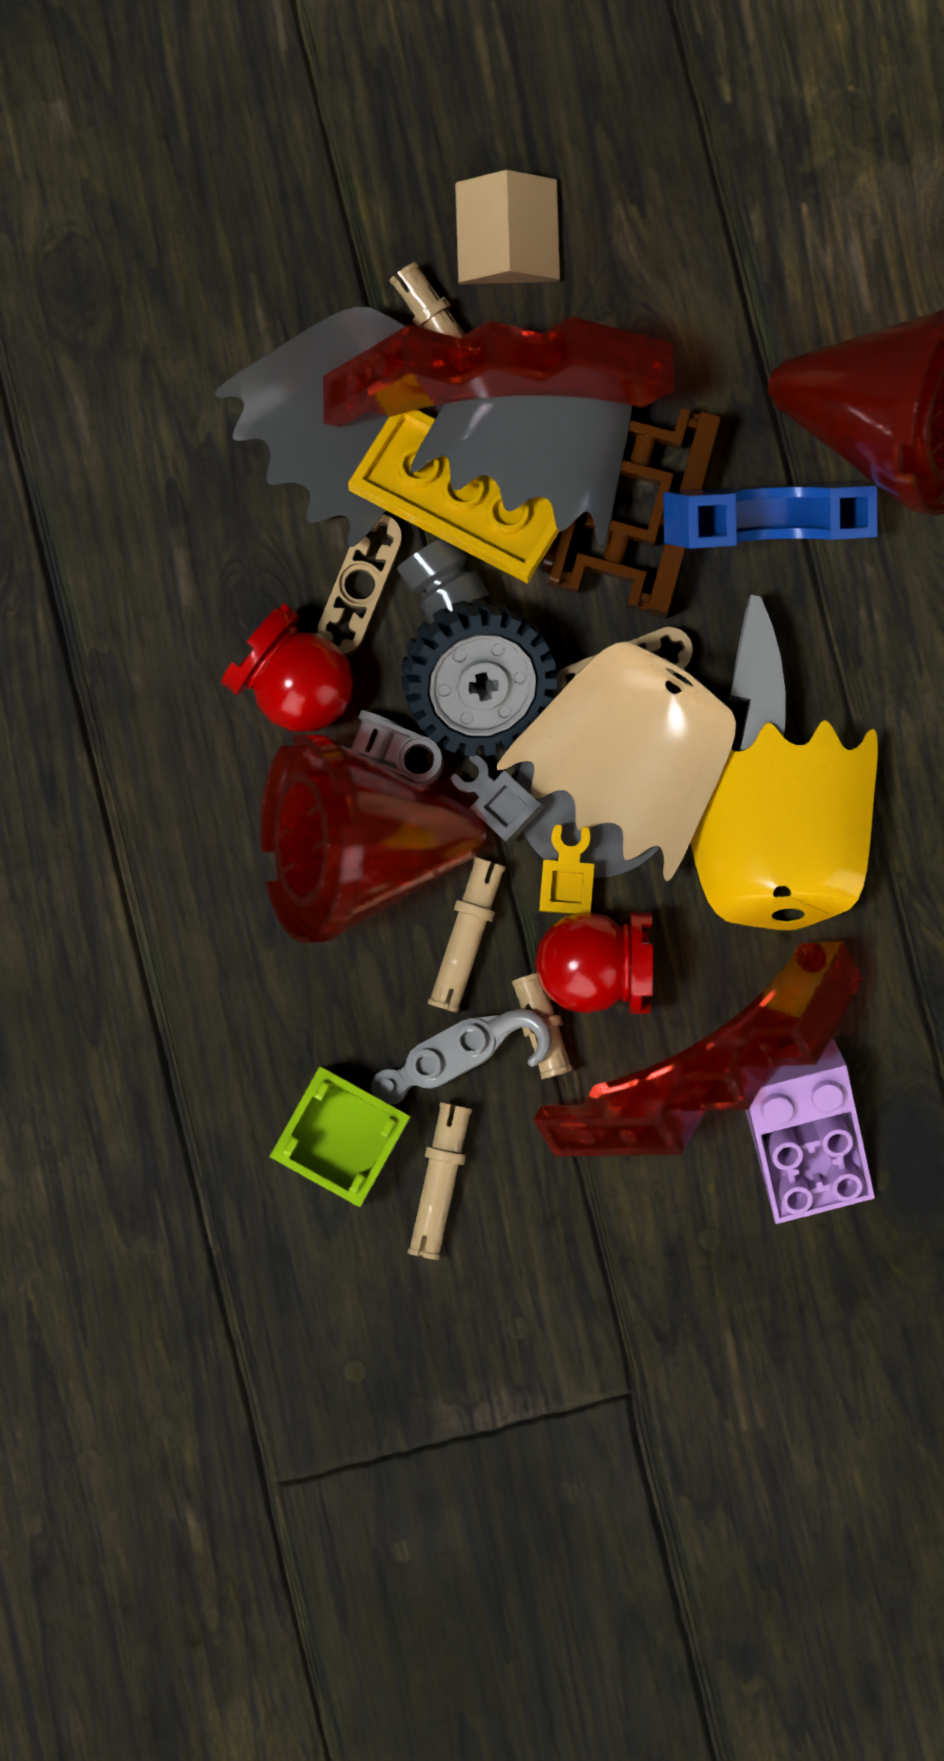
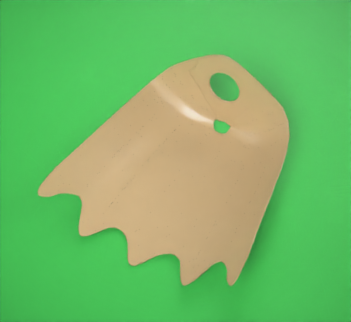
(631, 750)

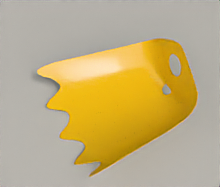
(790, 822)

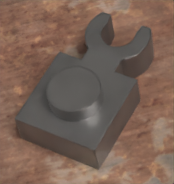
(501, 802)

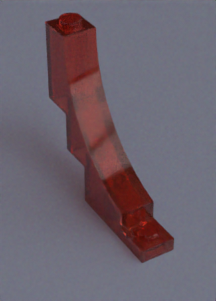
(498, 360)
(724, 1071)

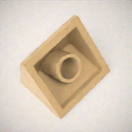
(507, 229)

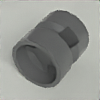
(441, 578)

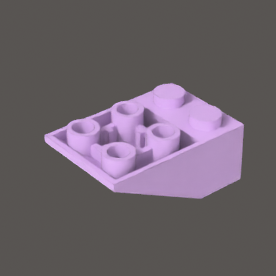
(809, 1138)

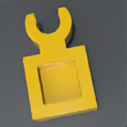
(567, 882)

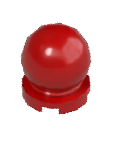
(295, 675)
(594, 962)

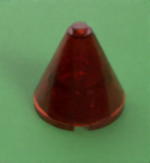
(877, 406)
(353, 837)

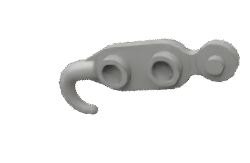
(458, 1052)

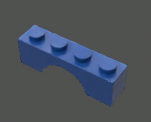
(770, 512)

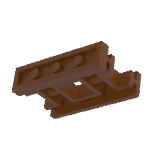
(658, 602)

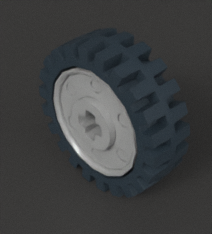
(471, 642)

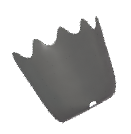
(286, 411)
(534, 449)

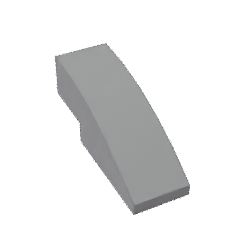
(758, 674)

